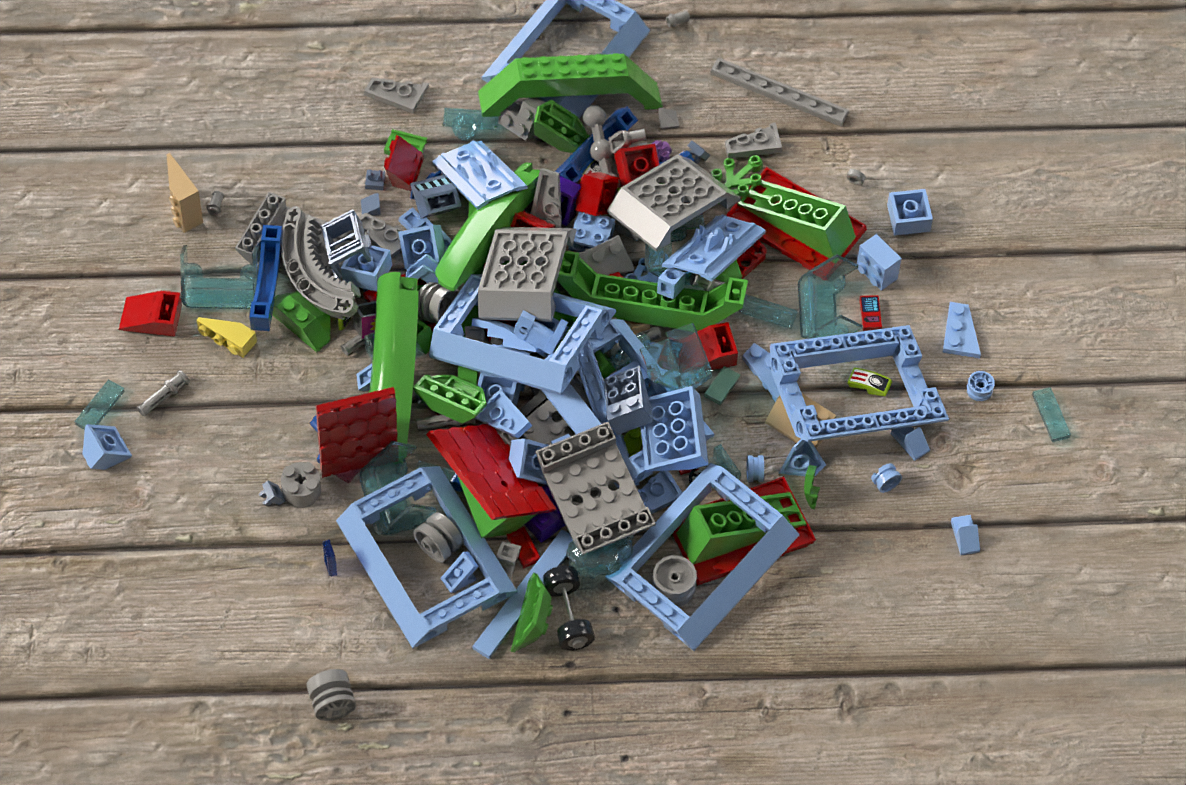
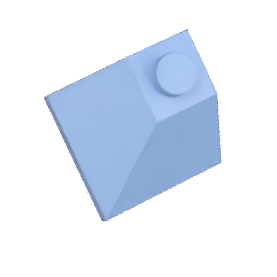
(103, 447)
(525, 461)

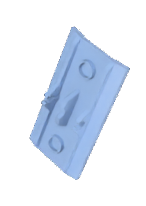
(478, 173)
(715, 246)

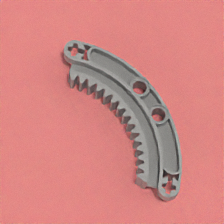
(308, 271)

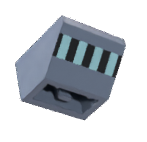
(435, 196)

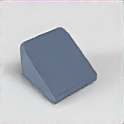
(371, 205)

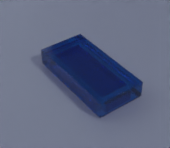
(329, 558)

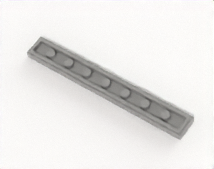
(779, 92)

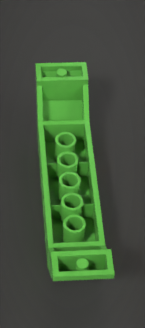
(567, 77)
(641, 303)

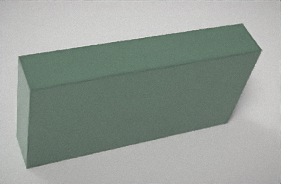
(722, 385)

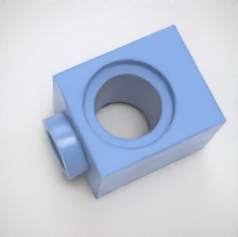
(671, 282)

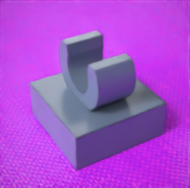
(698, 151)
(375, 180)
(273, 494)

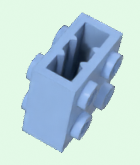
(591, 231)

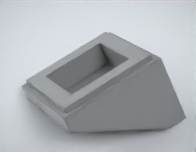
(668, 118)

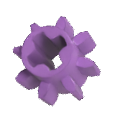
(663, 150)

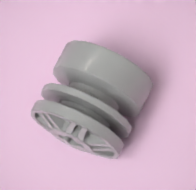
(434, 301)
(331, 694)

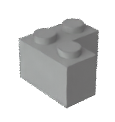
(521, 118)

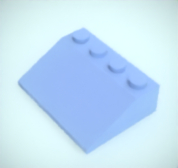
(677, 432)

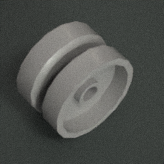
(438, 537)
(675, 579)

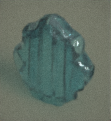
(600, 561)

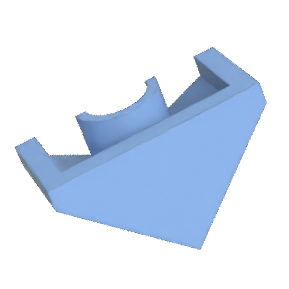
(800, 458)

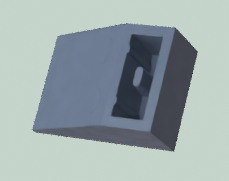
(627, 401)

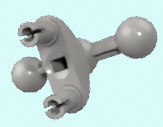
(602, 149)

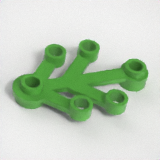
(754, 164)

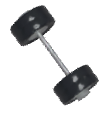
(575, 633)

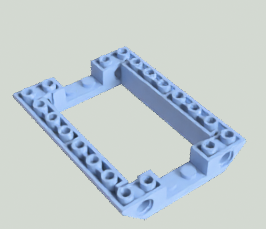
(623, 20)
(899, 342)
(550, 375)
(580, 416)
(734, 587)
(432, 622)

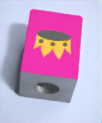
(365, 319)

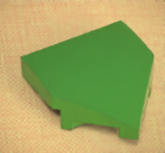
(811, 492)

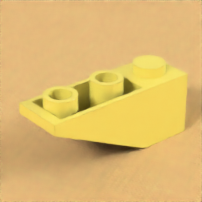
(232, 335)

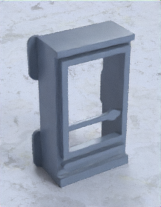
(338, 227)

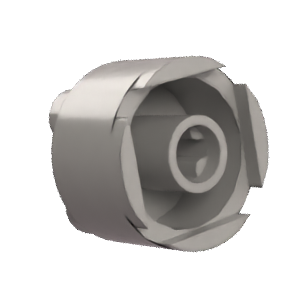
(301, 484)

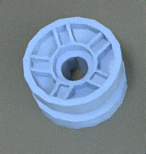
(977, 380)
(755, 468)
(886, 478)

